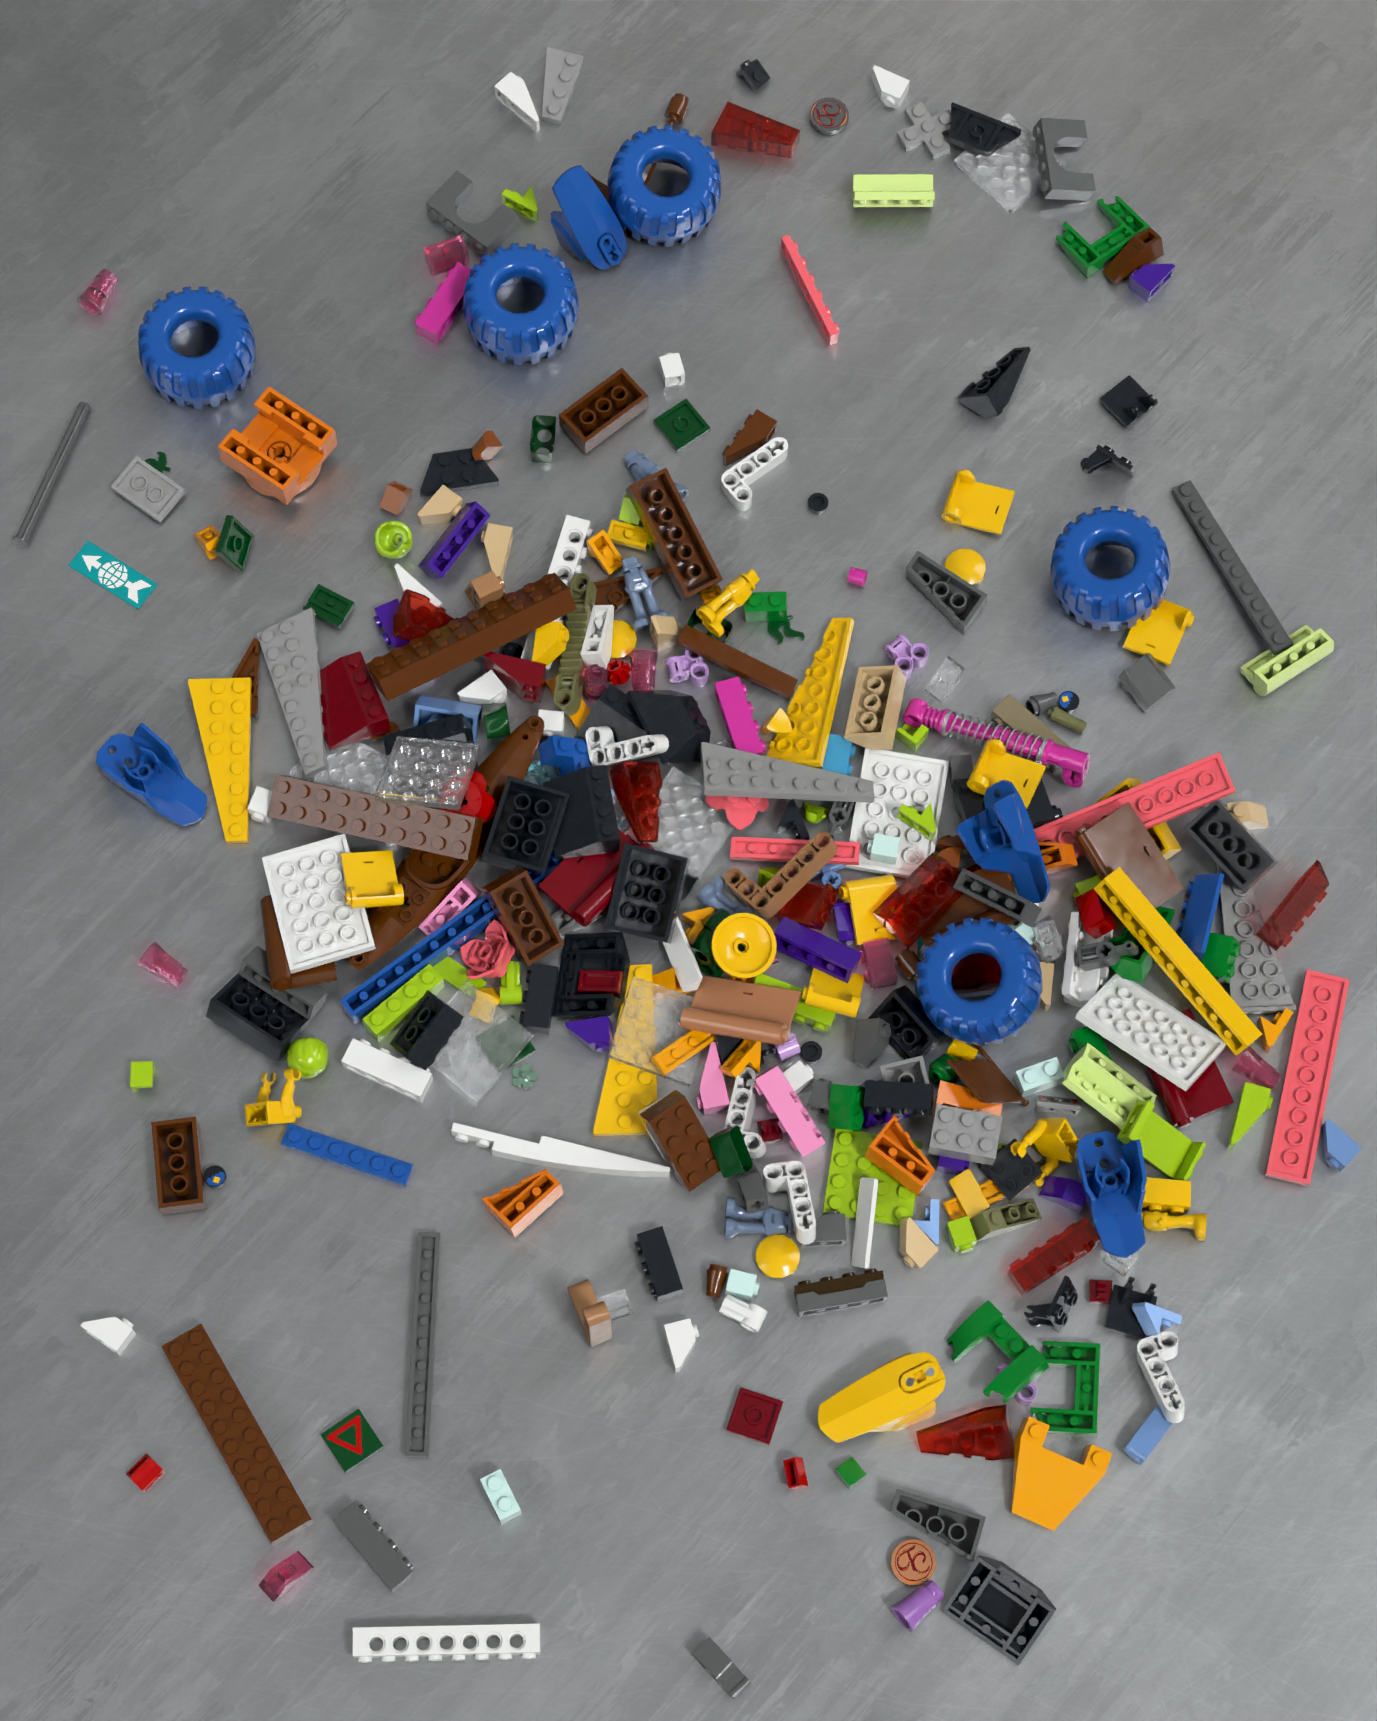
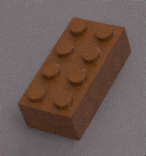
(603, 410)
(523, 915)
(681, 1140)
(178, 1165)

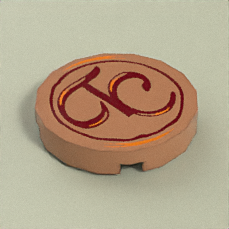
(913, 1562)

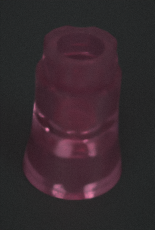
(98, 292)
(643, 669)
(594, 683)
(162, 965)
(1256, 1069)

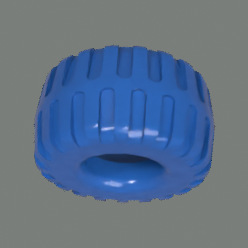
(656, 216)
(528, 334)
(202, 378)
(1110, 600)
(997, 1014)

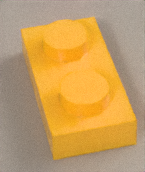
(628, 535)

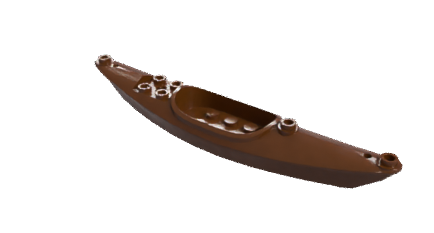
(431, 876)

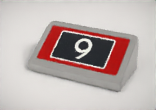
(1057, 1105)

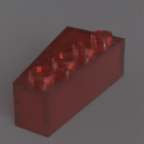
(754, 132)

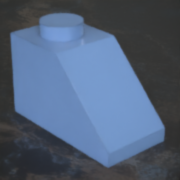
(1337, 1146)

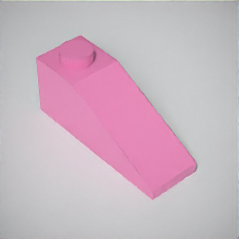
(457, 901)
(712, 1089)

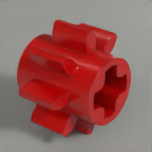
(618, 672)

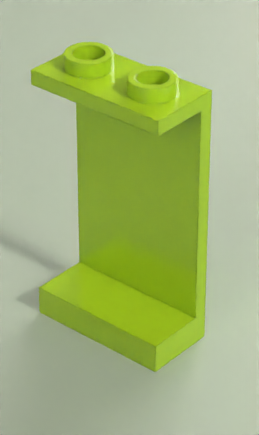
(1161, 1142)

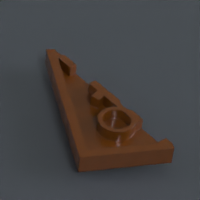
(613, 590)
(250, 669)

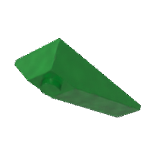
(1137, 966)

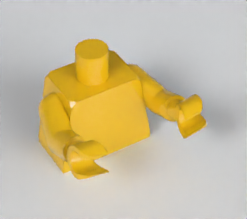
(274, 1112)
(1053, 1140)

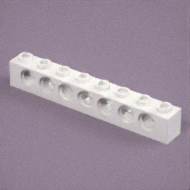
(572, 529)
(435, 1634)

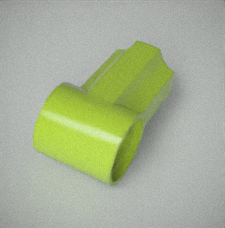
(510, 985)

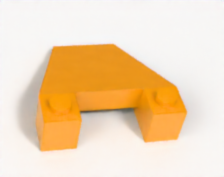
(1049, 1484)

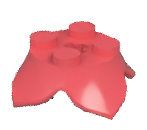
(739, 810)
(488, 956)

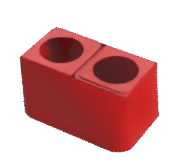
(1095, 914)

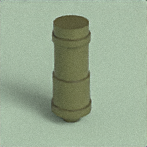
(1064, 718)

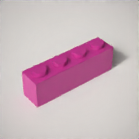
(444, 306)
(738, 717)

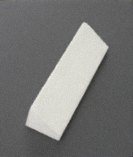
(683, 960)
(864, 1222)

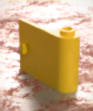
(975, 504)
(1160, 632)
(998, 765)
(371, 880)
(864, 898)
(833, 994)

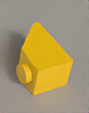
(549, 642)

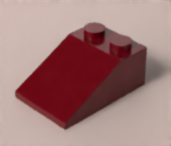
(520, 676)

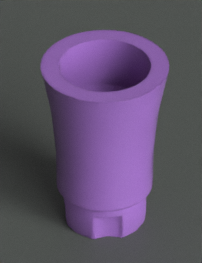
(917, 1605)

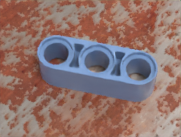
(1147, 1436)

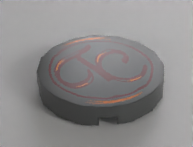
(829, 116)

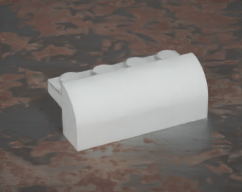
(1077, 984)

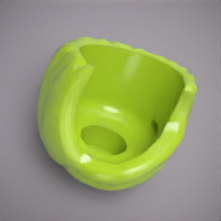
(388, 539)
(308, 1056)

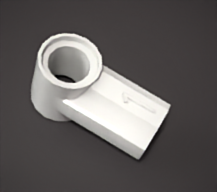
(748, 1315)

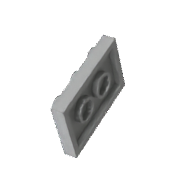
(148, 489)

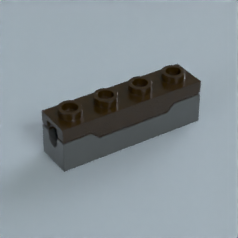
(840, 1293)

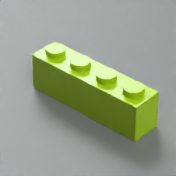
(402, 1003)
(819, 1019)

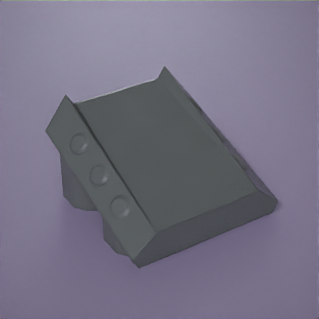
(1146, 682)

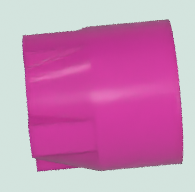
(857, 576)

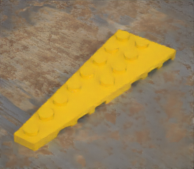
(625, 1087)

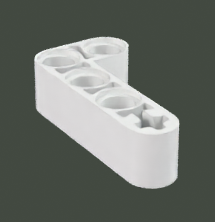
(773, 452)
(607, 747)
(745, 1110)
(792, 1177)
(1164, 1378)

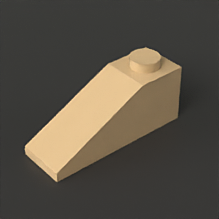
(497, 546)

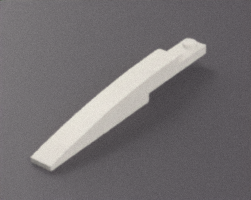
(558, 1154)

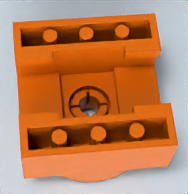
(275, 431)

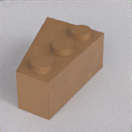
(485, 589)

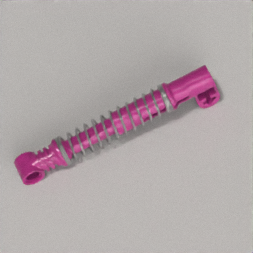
(1073, 762)

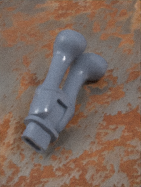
(643, 467)
(636, 582)
(713, 896)
(773, 1220)

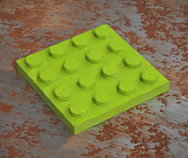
(844, 1177)

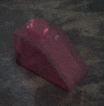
(285, 1576)

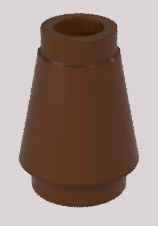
(715, 1280)

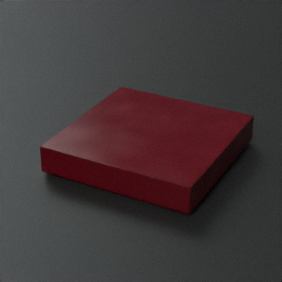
(754, 1416)

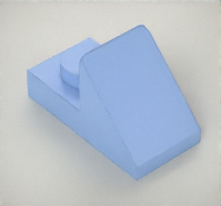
(931, 1227)
(1154, 1317)

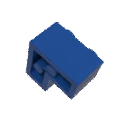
(564, 752)

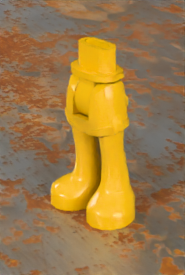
(736, 593)
(1162, 1222)

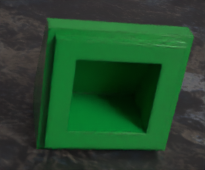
(850, 1472)

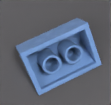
(432, 709)

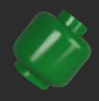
(941, 1070)

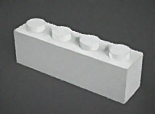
(386, 1069)

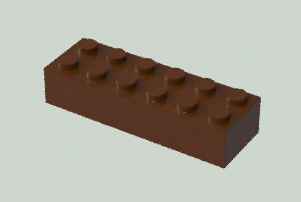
(674, 534)

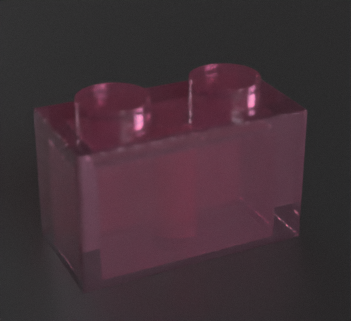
(446, 254)
(879, 964)

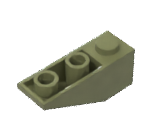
(1004, 1219)

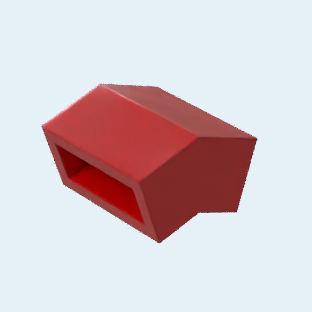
(145, 1472)
(802, 1482)

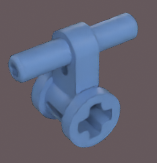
(829, 876)

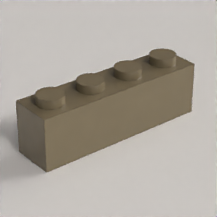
(1016, 716)

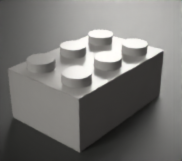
(965, 1134)

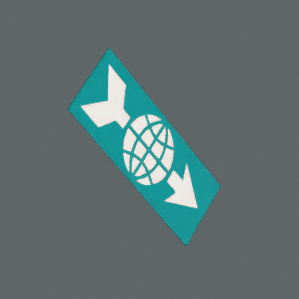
(112, 574)

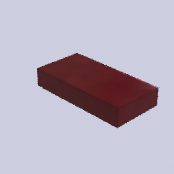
(600, 981)

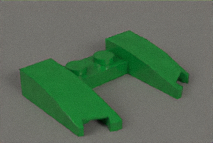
(1091, 257)
(1026, 1359)
(1086, 1360)

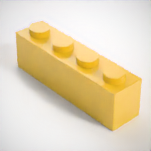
(1167, 1196)

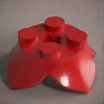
(479, 801)

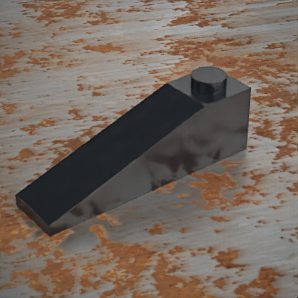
(996, 387)

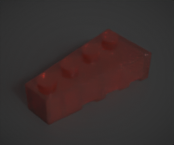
(1054, 1256)

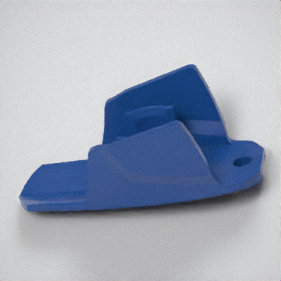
(586, 220)
(154, 775)
(1006, 842)
(1114, 1192)

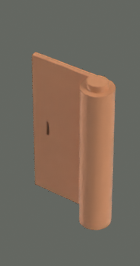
(741, 1010)

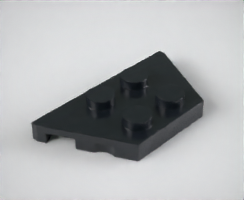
(979, 132)
(457, 472)

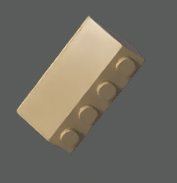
(875, 707)

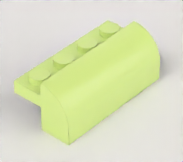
(892, 190)
(1271, 671)
(1104, 1085)

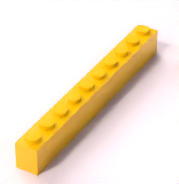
(1177, 961)

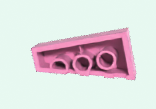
(790, 1111)

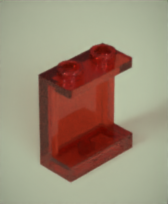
(810, 906)

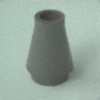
(1040, 703)

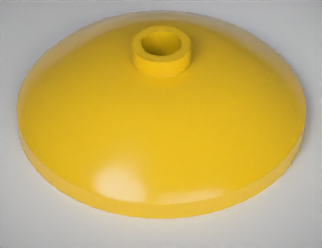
(756, 938)

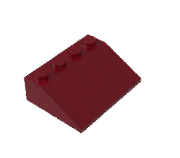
(350, 703)

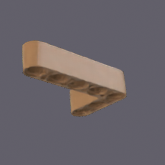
(784, 878)
(592, 1315)

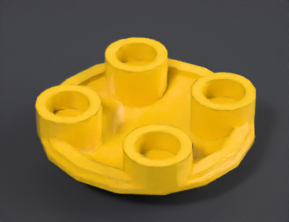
(966, 565)
(623, 639)
(777, 1256)

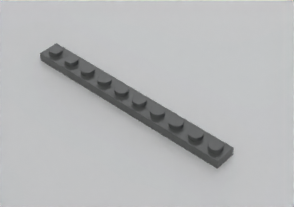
(1232, 568)
(423, 1345)

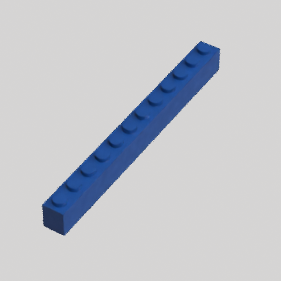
(429, 951)

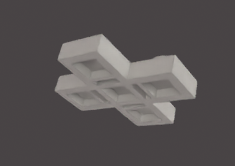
(926, 130)

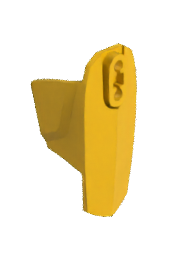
(883, 1399)

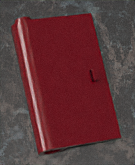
(586, 884)
(1202, 1097)

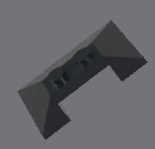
(675, 717)
(590, 952)
(1000, 1607)

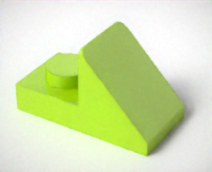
(523, 205)
(922, 823)

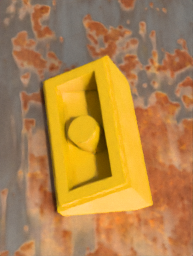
(969, 1193)

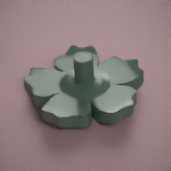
(524, 1076)

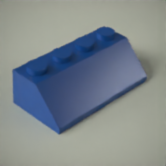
(1199, 911)

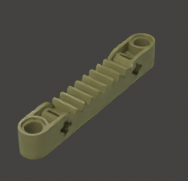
(570, 678)

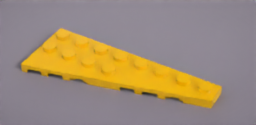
(815, 700)
(225, 731)

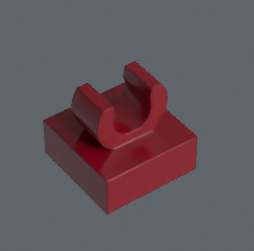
(770, 1130)
(1100, 1291)

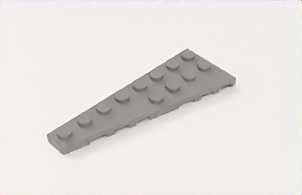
(294, 668)
(757, 776)
(1258, 977)

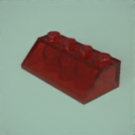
(919, 900)
(1294, 907)

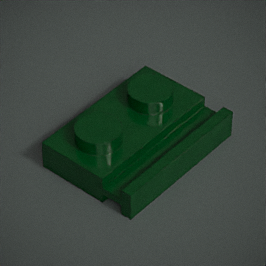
(329, 606)

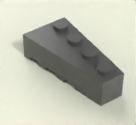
(947, 591)
(944, 1523)

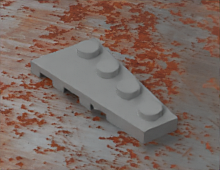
(559, 82)

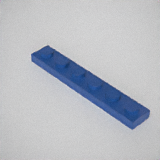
(347, 1155)

